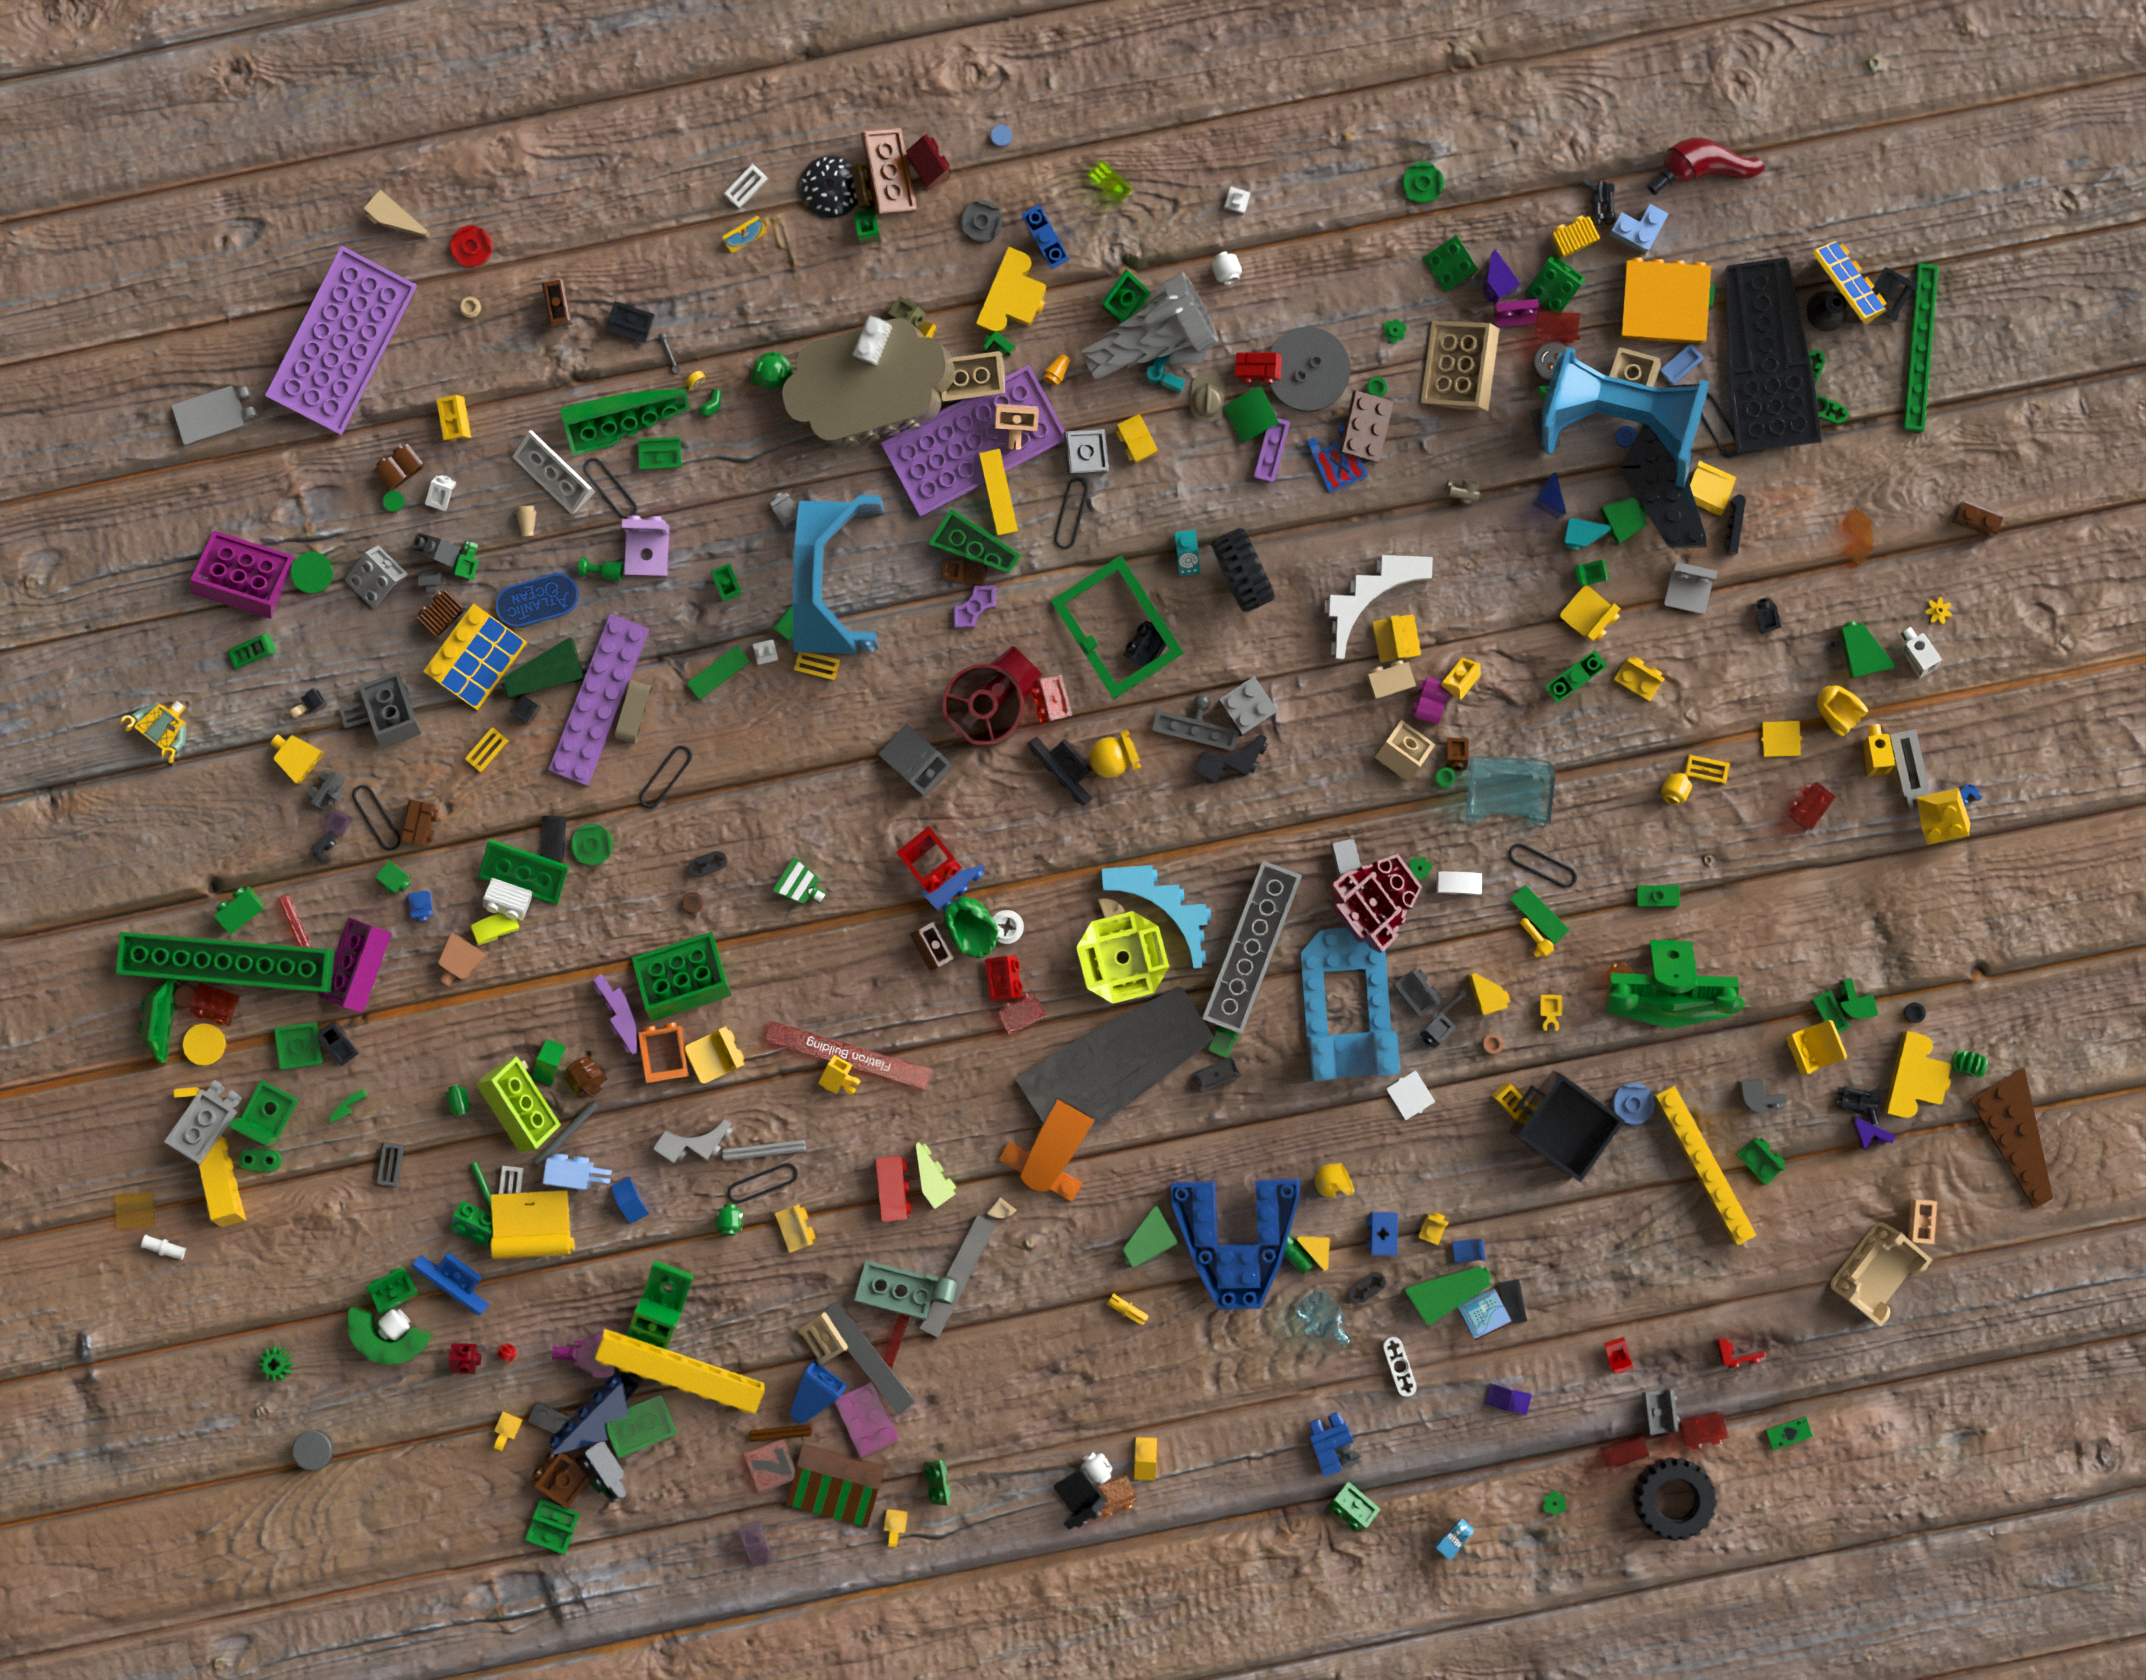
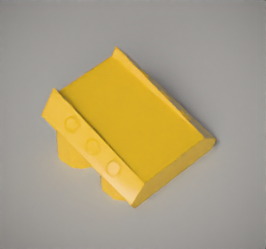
(1711, 487)

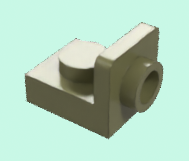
(907, 310)

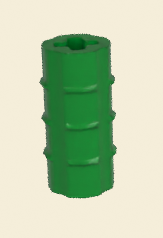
(1298, 1256)

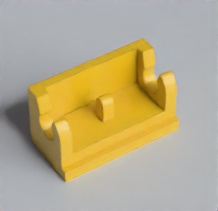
(453, 418)

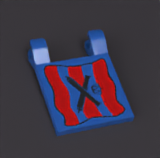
(1336, 467)

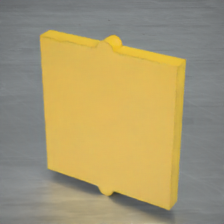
(1781, 738)

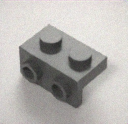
(1417, 991)
(1660, 1411)

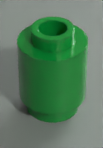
(457, 1100)

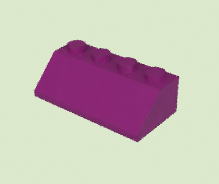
(357, 964)

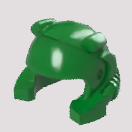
(771, 370)

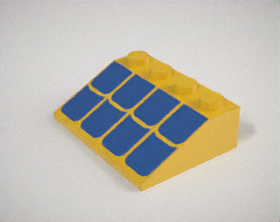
(1850, 282)
(475, 656)

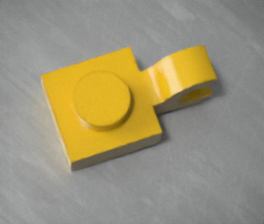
(507, 1427)
(895, 1523)

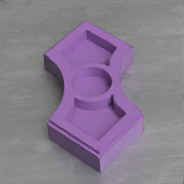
(982, 599)

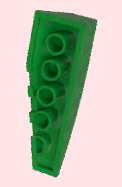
(612, 418)

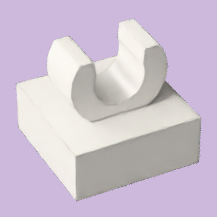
(1237, 200)
(765, 652)

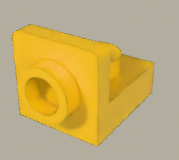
(1433, 1228)

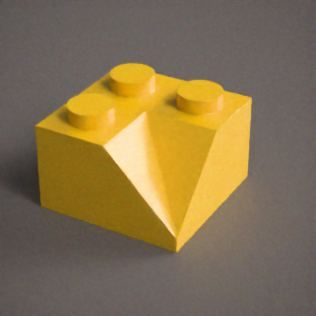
(1943, 816)

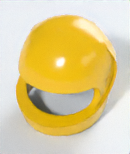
(1331, 1179)

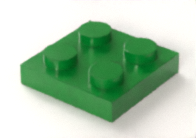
(298, 1045)

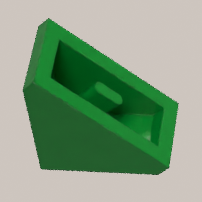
(867, 226)
(548, 1062)

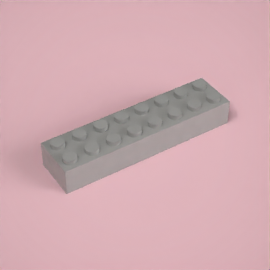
(1251, 947)

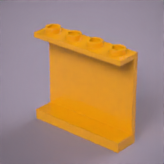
(1666, 301)

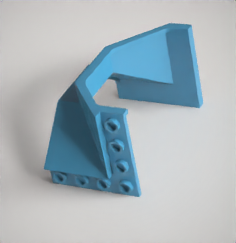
(1581, 391)
(813, 623)

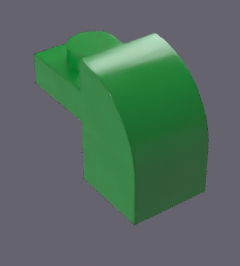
(1855, 1007)

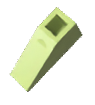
(933, 1183)

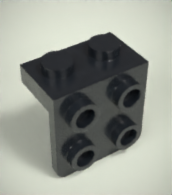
(1081, 1497)

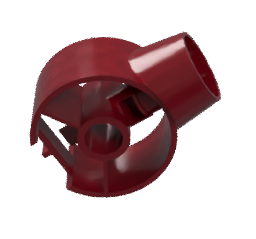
(1014, 672)

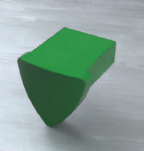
(1223, 1041)

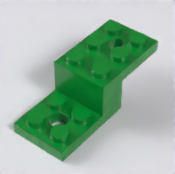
(660, 1307)

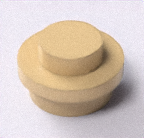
(470, 307)

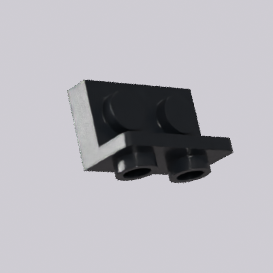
(1146, 645)

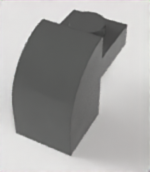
(1754, 1099)

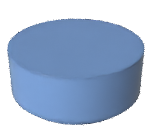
(1001, 135)

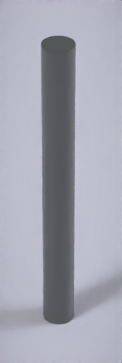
(566, 1132)

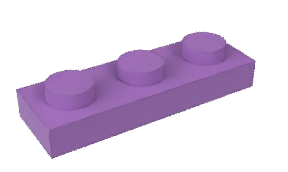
(1272, 451)

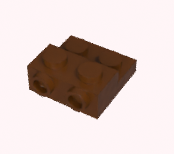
(560, 1478)

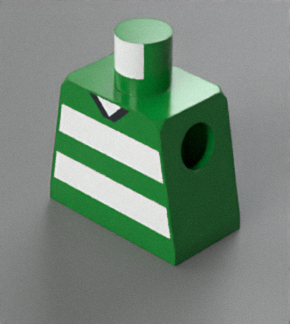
(799, 883)

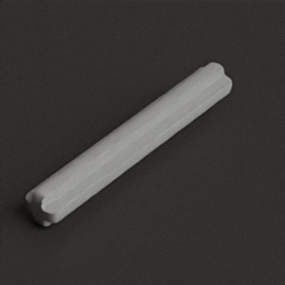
(764, 1150)

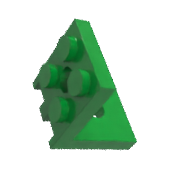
(257, 1122)

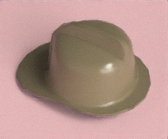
(1207, 397)

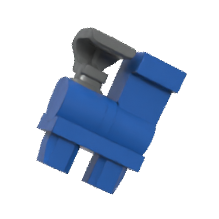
(1330, 1438)

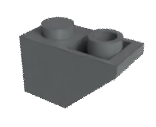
(435, 549)

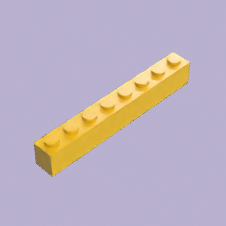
(1704, 1165)
(679, 1371)

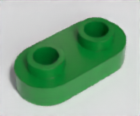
(259, 1159)

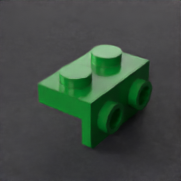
(472, 1223)
(392, 1290)

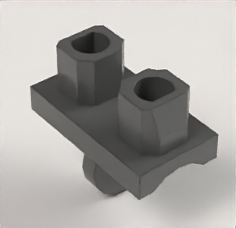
(329, 791)

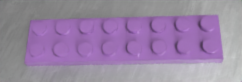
(599, 699)

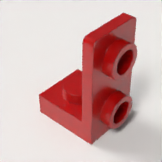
(1726, 1349)

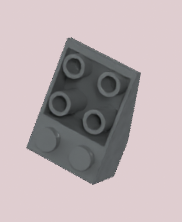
(916, 760)

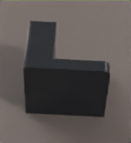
(526, 710)

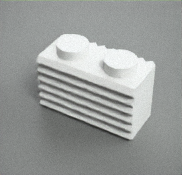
(872, 340)
(507, 899)

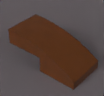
(964, 572)

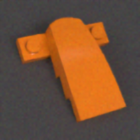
(1051, 1152)

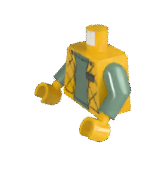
(161, 726)

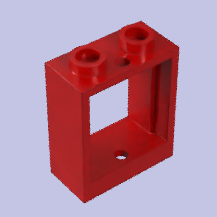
(918, 847)

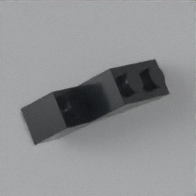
(1212, 766)

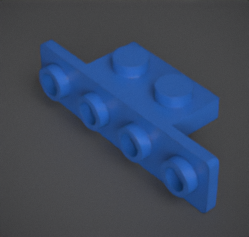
(454, 1279)

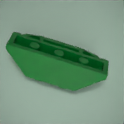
(158, 1019)

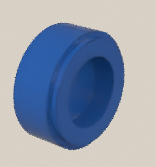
(1625, 436)

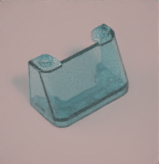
(1510, 788)

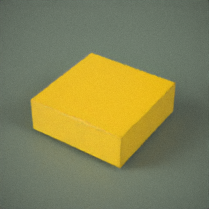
(184, 1092)

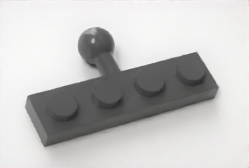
(1195, 729)

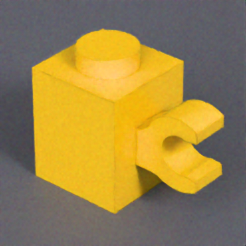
(837, 1075)

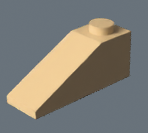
(390, 215)

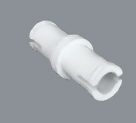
(163, 1247)

